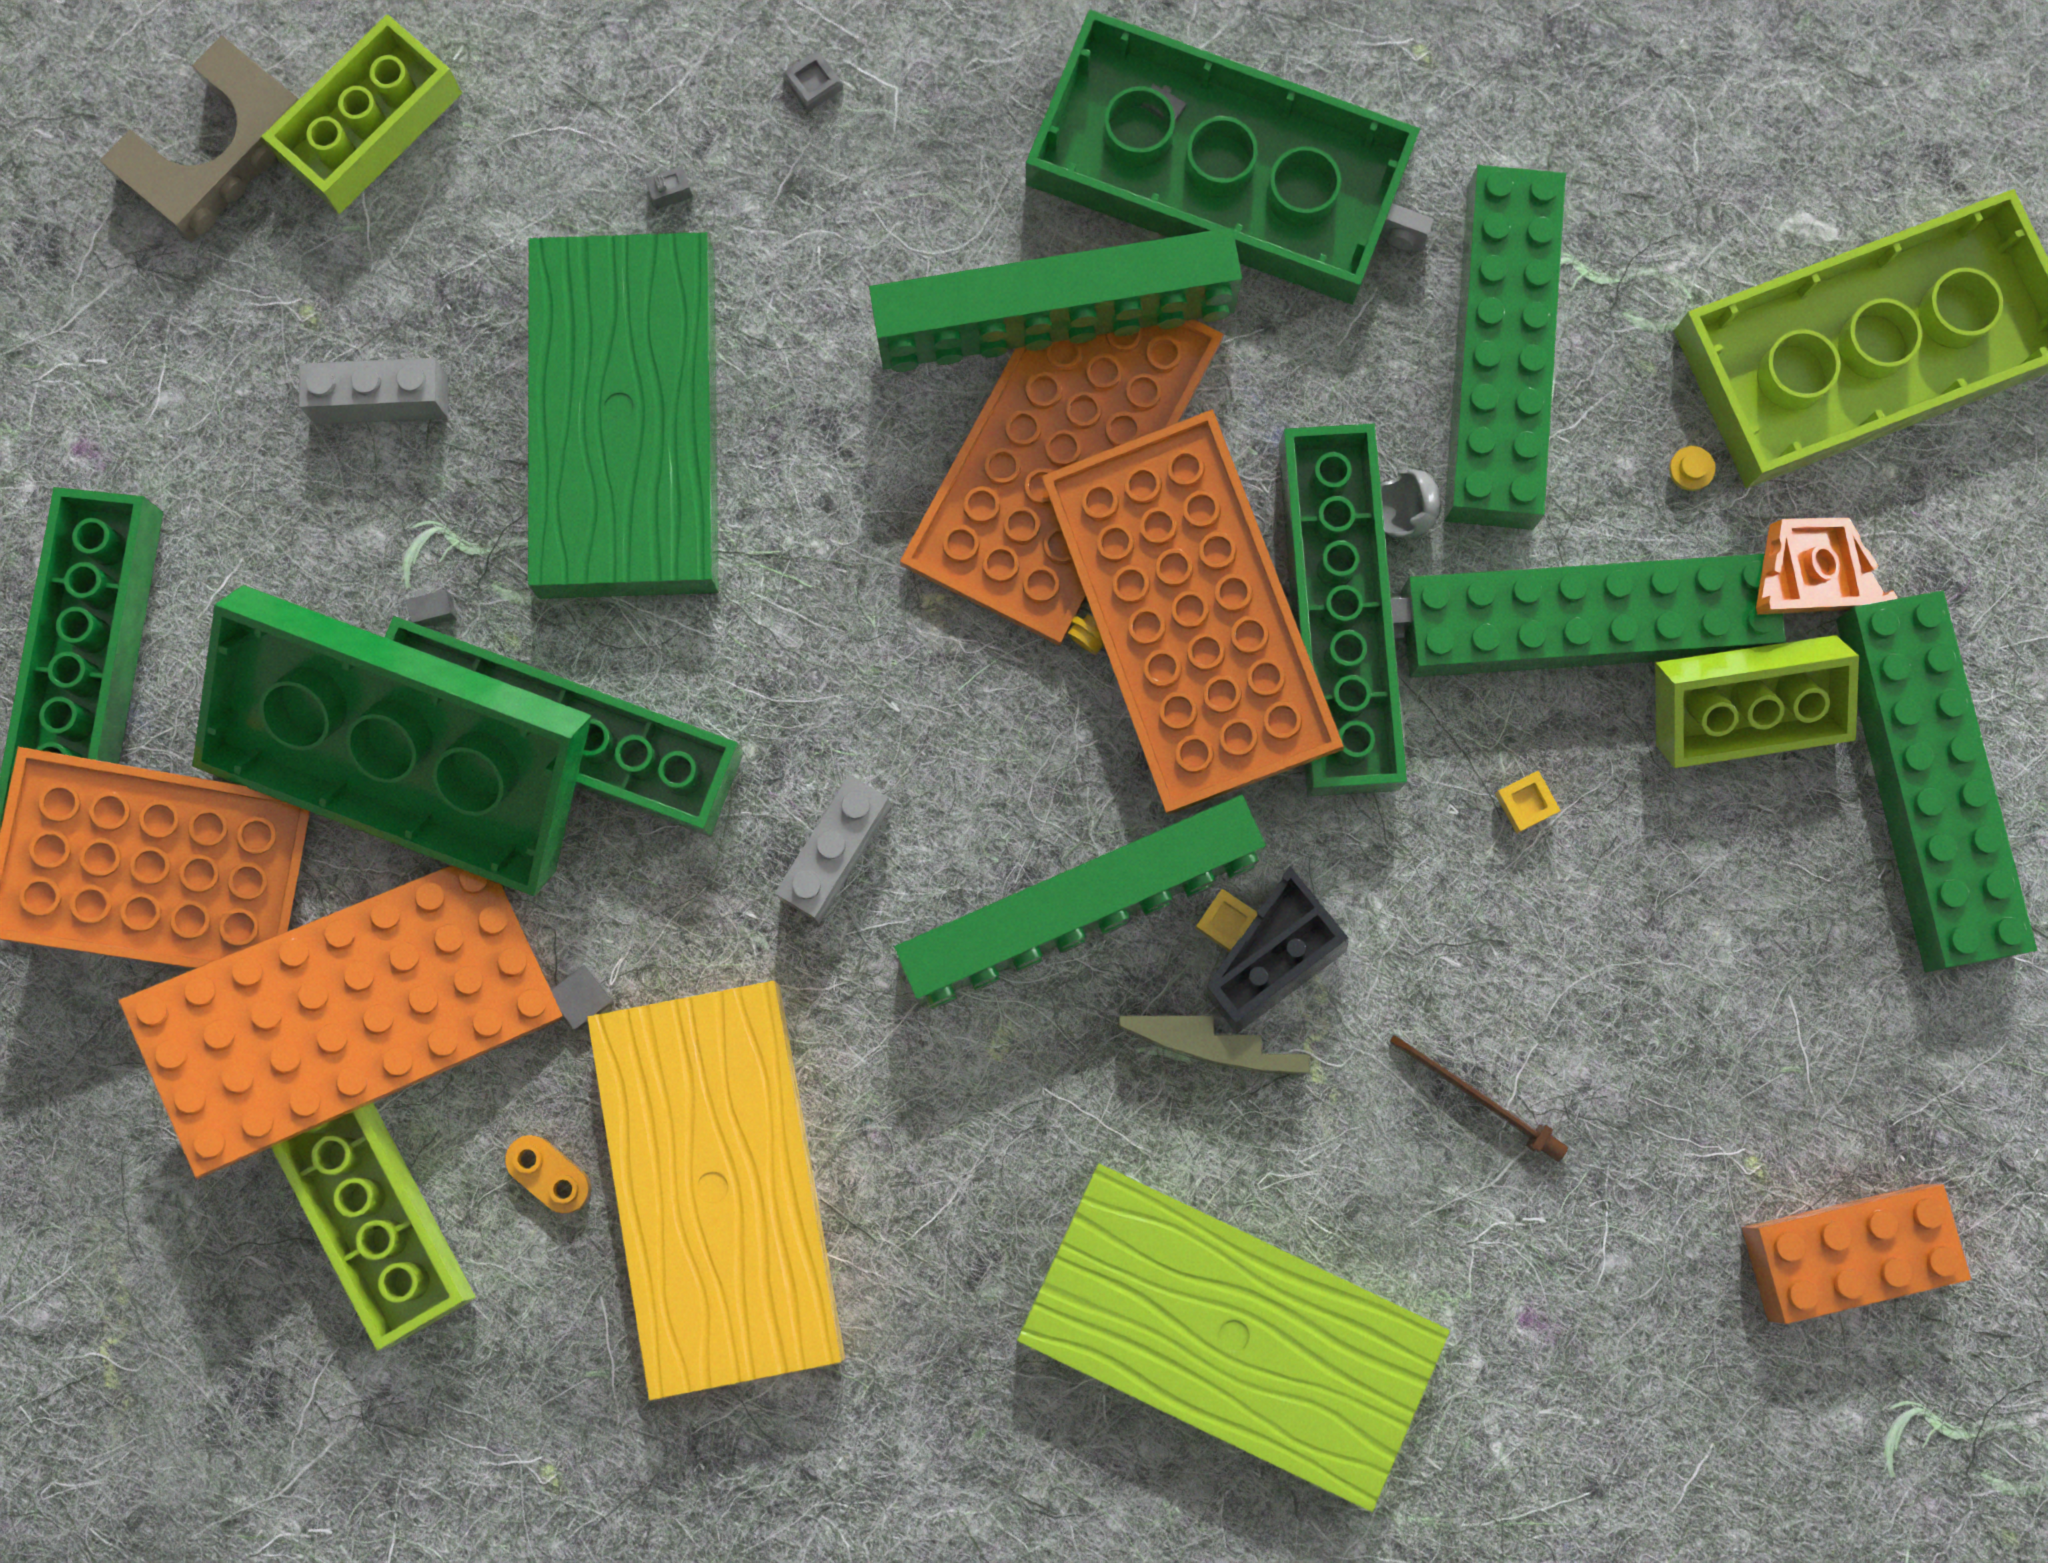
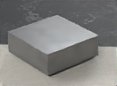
(813, 80)
(581, 997)

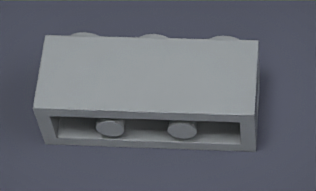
(373, 391)
(833, 848)

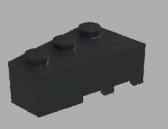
(1276, 954)

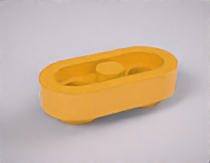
(547, 1173)

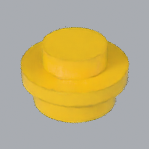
(1692, 468)
(1086, 634)

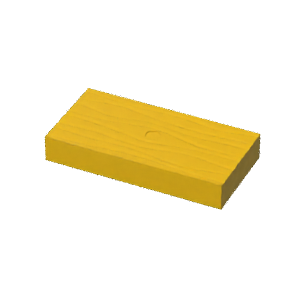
(715, 1190)

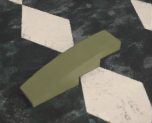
(1196, 1039)

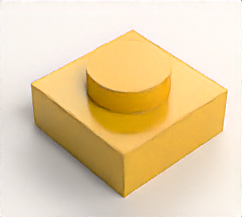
(1527, 802)
(1226, 920)

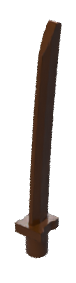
(1539, 1139)

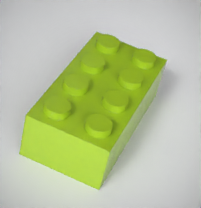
(363, 113)
(1756, 701)

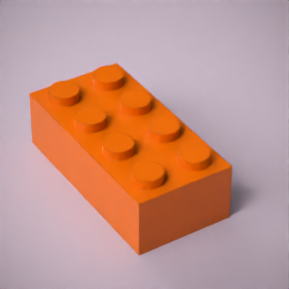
(1856, 1253)

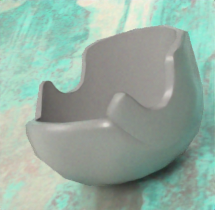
(1410, 504)

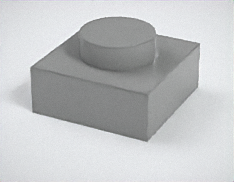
(1406, 228)

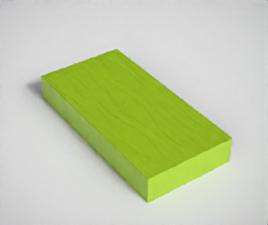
(1873, 338)
(1234, 1336)

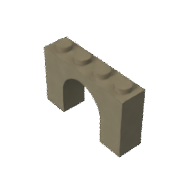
(196, 194)

